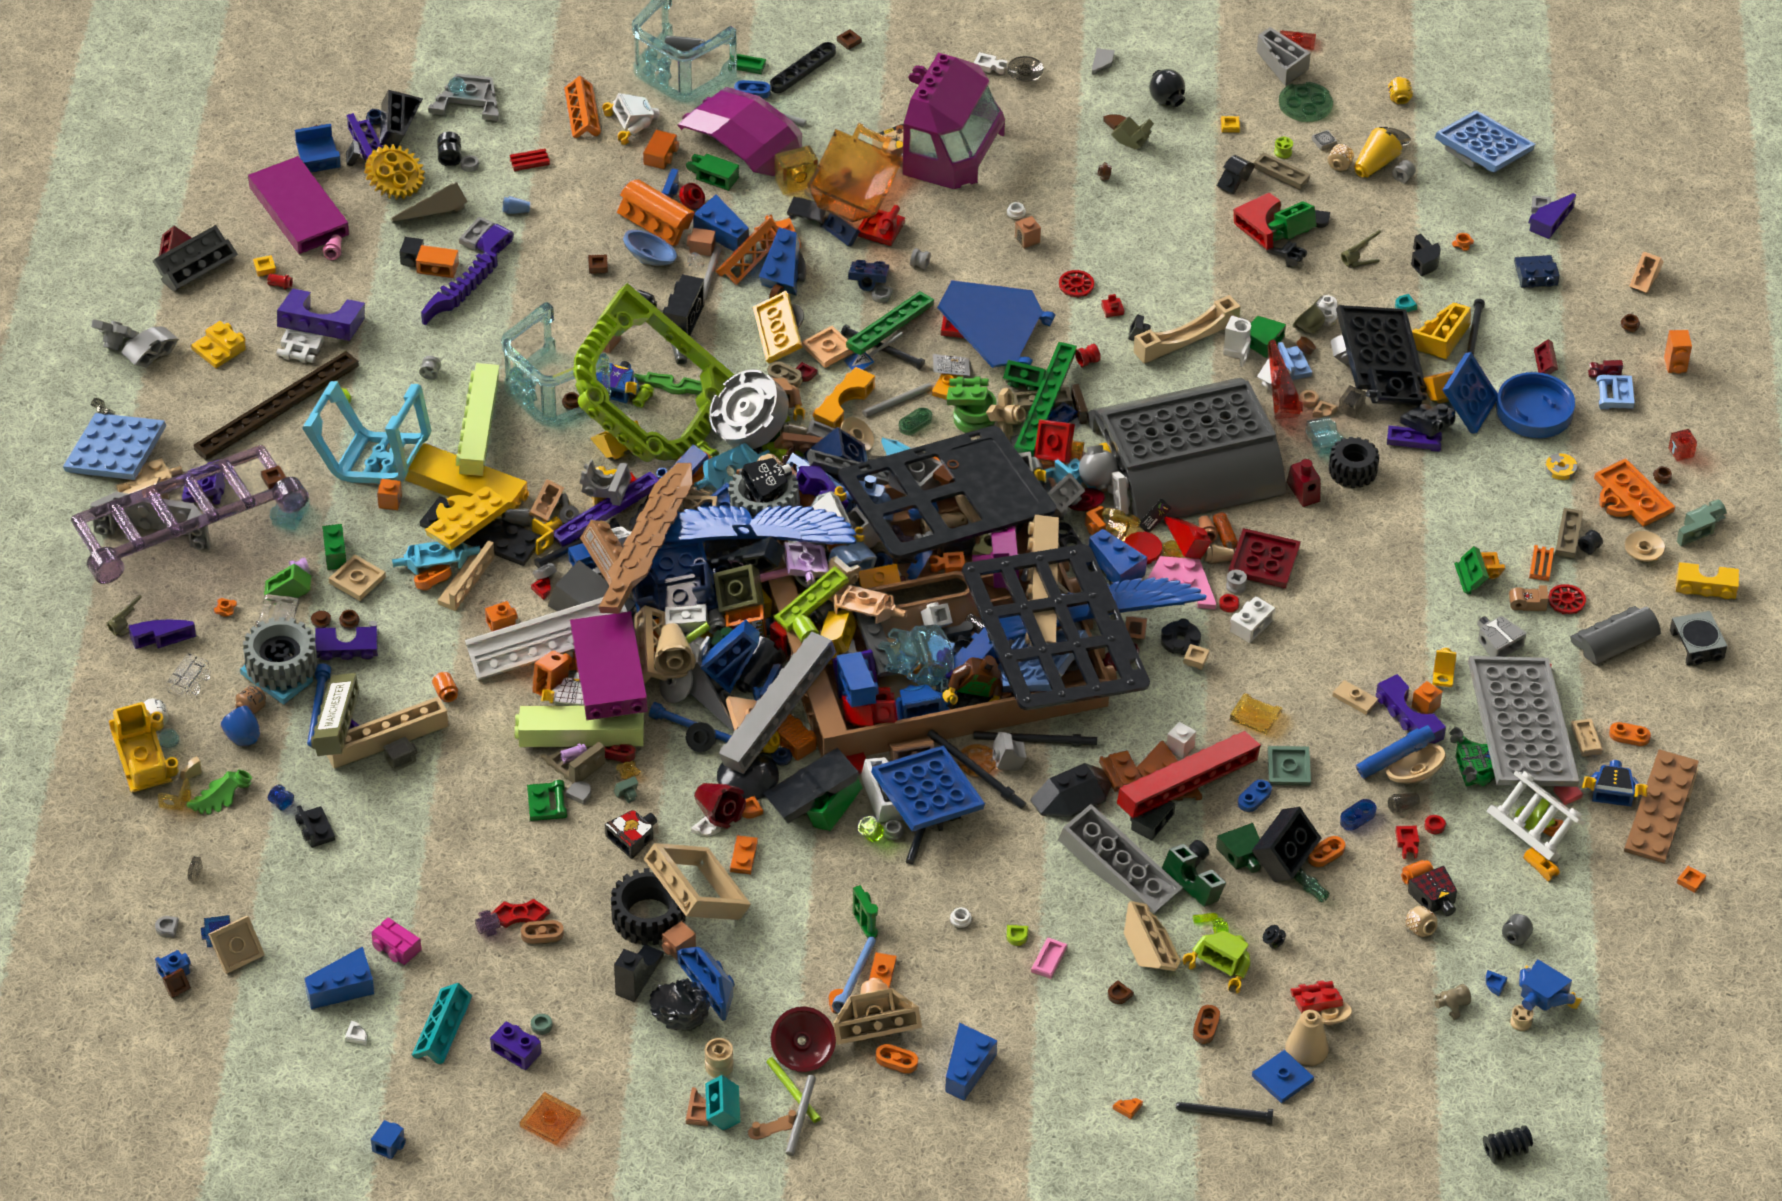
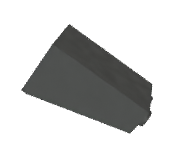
(581, 586)

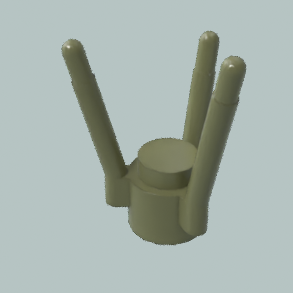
(1351, 256)
(118, 622)

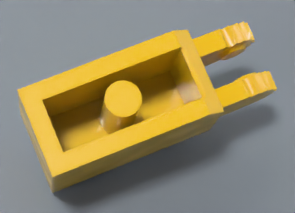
(840, 630)

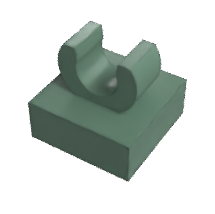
(627, 789)

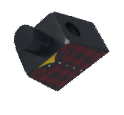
(1434, 891)

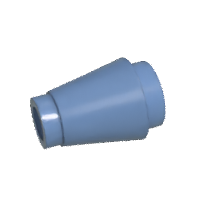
(514, 205)

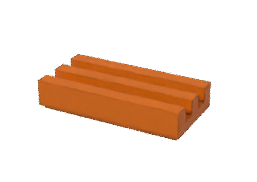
(1543, 551)

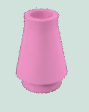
(332, 248)

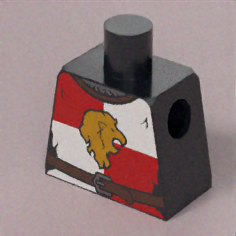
(631, 832)

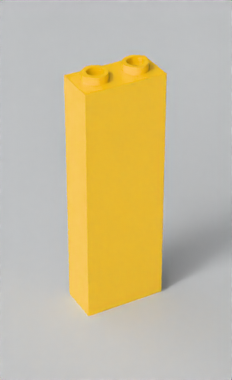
(438, 472)

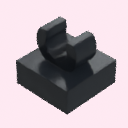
(1138, 327)

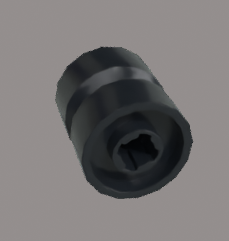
(449, 149)

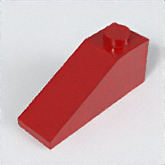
(1190, 538)

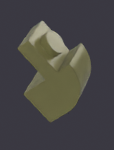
(1132, 134)

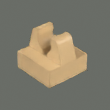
(1196, 656)

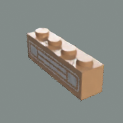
(602, 546)

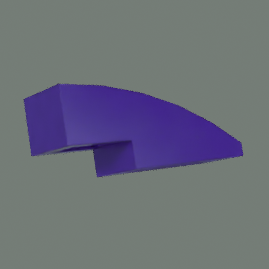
(161, 632)

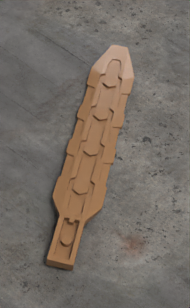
(647, 536)

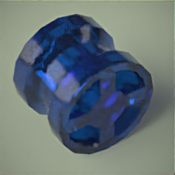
(280, 797)

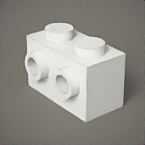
(1252, 619)

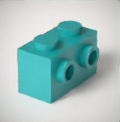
(722, 1102)

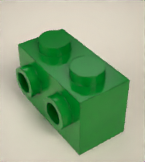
(1023, 375)

